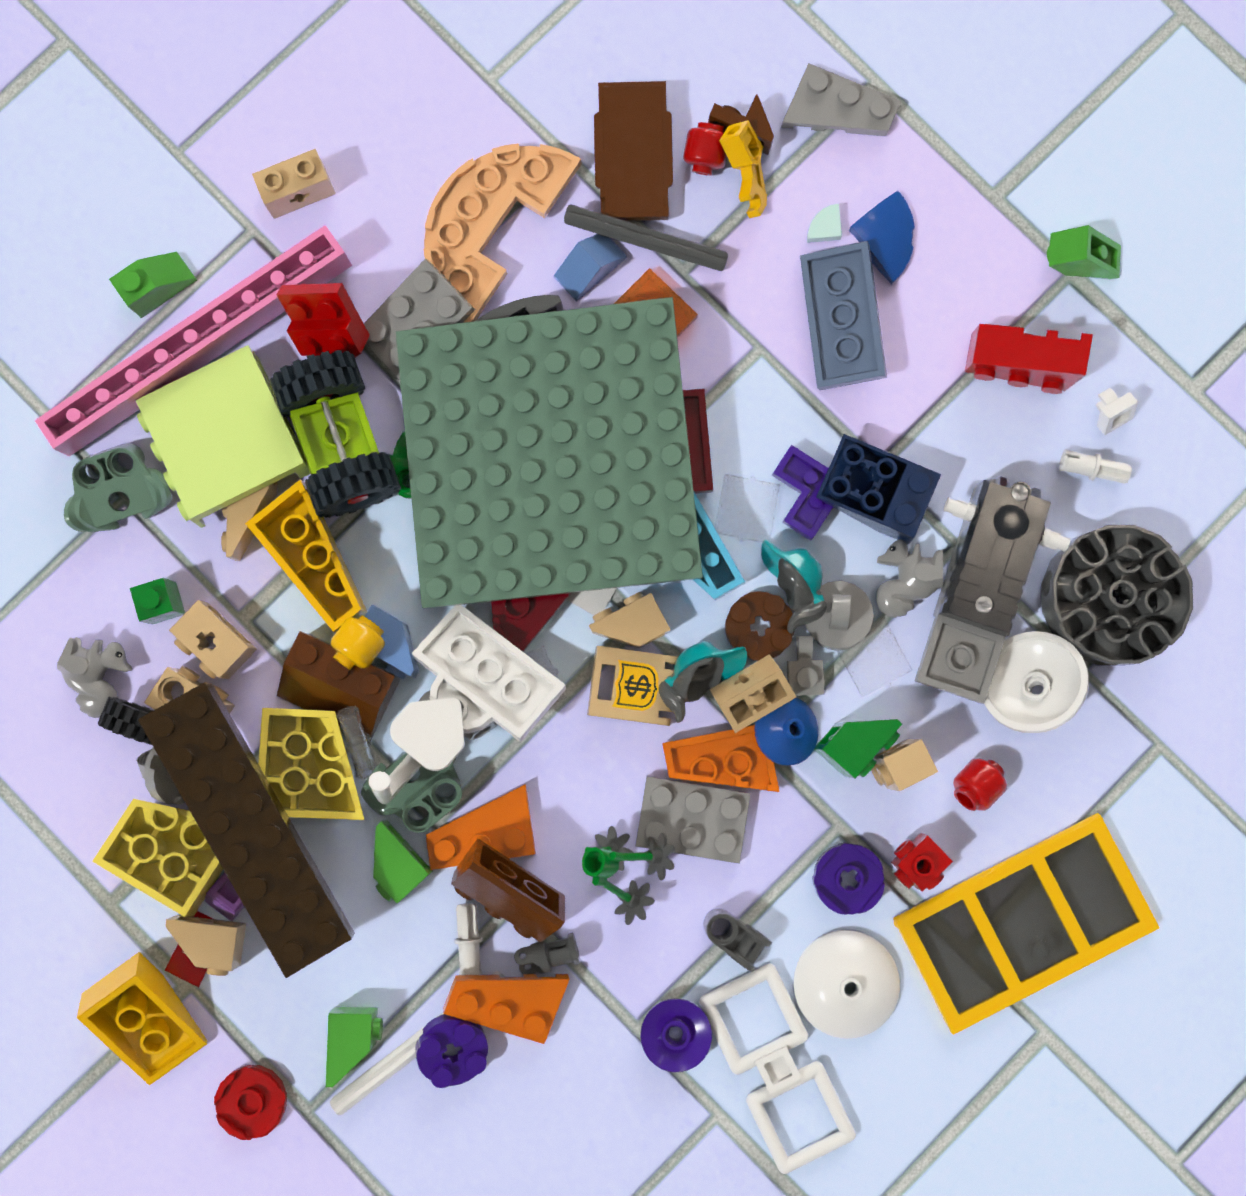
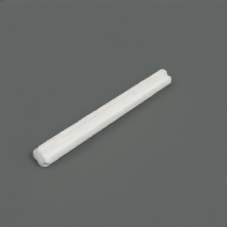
(378, 1073)

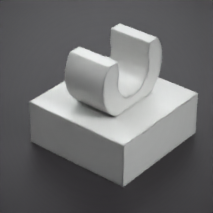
(1115, 410)

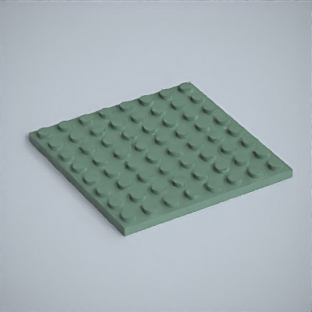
(548, 454)

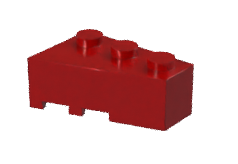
(1027, 358)

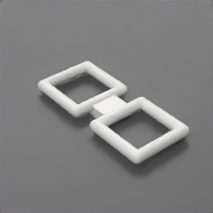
(777, 1069)

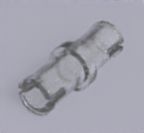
(357, 741)

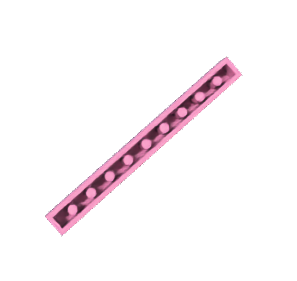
(190, 343)

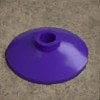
(678, 1053)

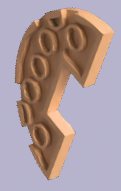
(477, 202)

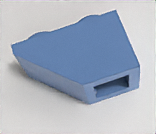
(397, 643)

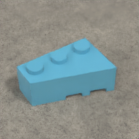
(718, 567)

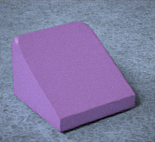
(224, 898)

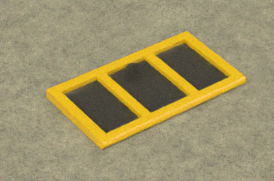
(1025, 923)

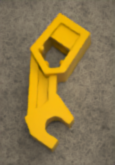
(745, 154)

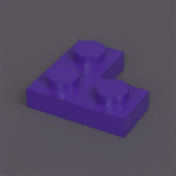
(806, 477)

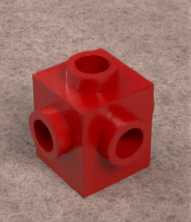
(932, 865)

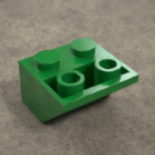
(853, 745)

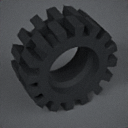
(122, 719)

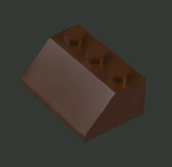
(320, 682)
(509, 892)

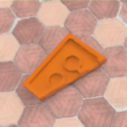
(721, 759)
(500, 824)
(508, 1004)

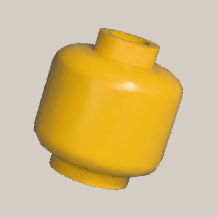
(357, 642)

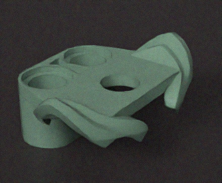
(90, 505)
(417, 793)

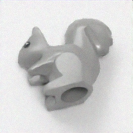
(916, 578)
(85, 670)

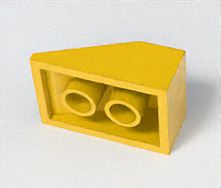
(141, 1019)

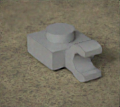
(805, 674)

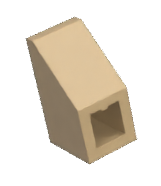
(633, 624)

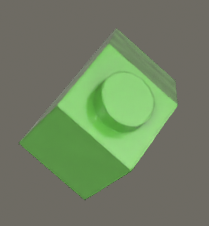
(1084, 253)
(152, 281)
(396, 864)
(349, 1039)

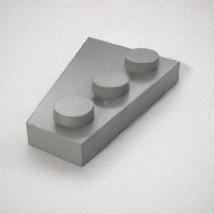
(837, 103)

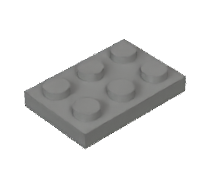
(419, 302)
(694, 818)

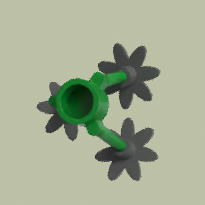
(610, 857)

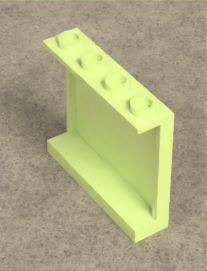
(220, 434)

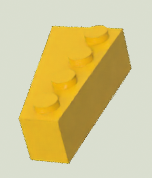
(308, 555)

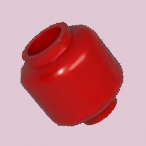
(704, 148)
(979, 784)

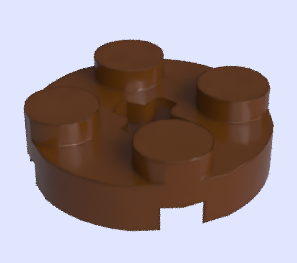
(743, 614)

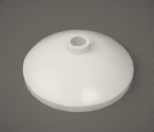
(1034, 661)
(831, 964)

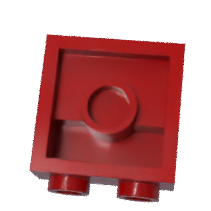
(322, 319)

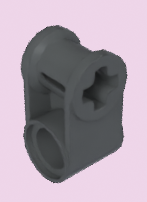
(740, 941)

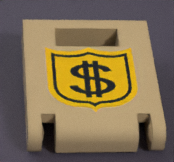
(634, 687)

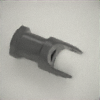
(545, 956)

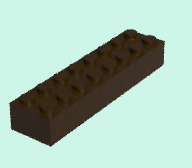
(247, 828)

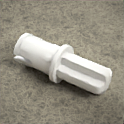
(1094, 466)
(468, 939)

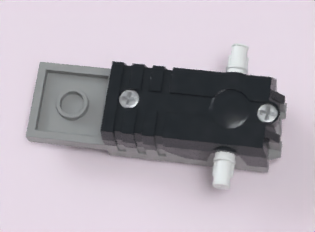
(984, 584)

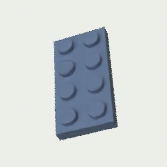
(843, 316)

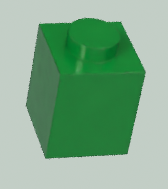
(157, 601)

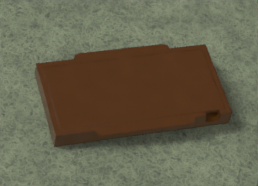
(633, 150)

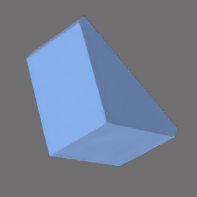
(588, 264)

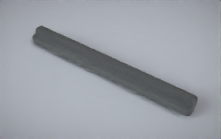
(645, 237)

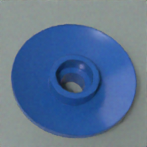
(776, 740)

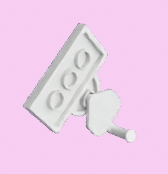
(475, 671)

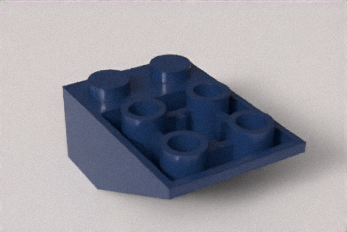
(878, 488)

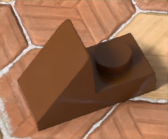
(728, 115)

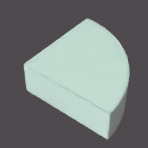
(825, 225)

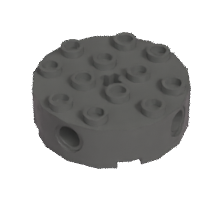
(1151, 590)

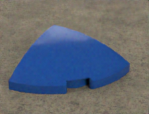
(889, 233)

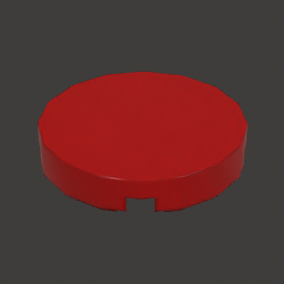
(250, 1102)

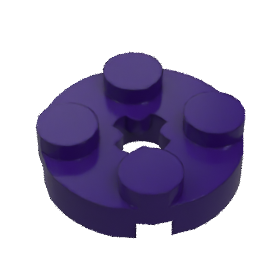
(868, 877)
(454, 1069)

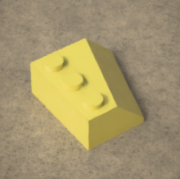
(308, 764)
(161, 855)

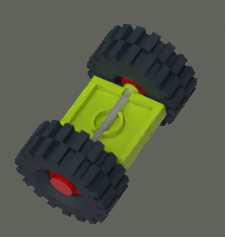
(334, 433)

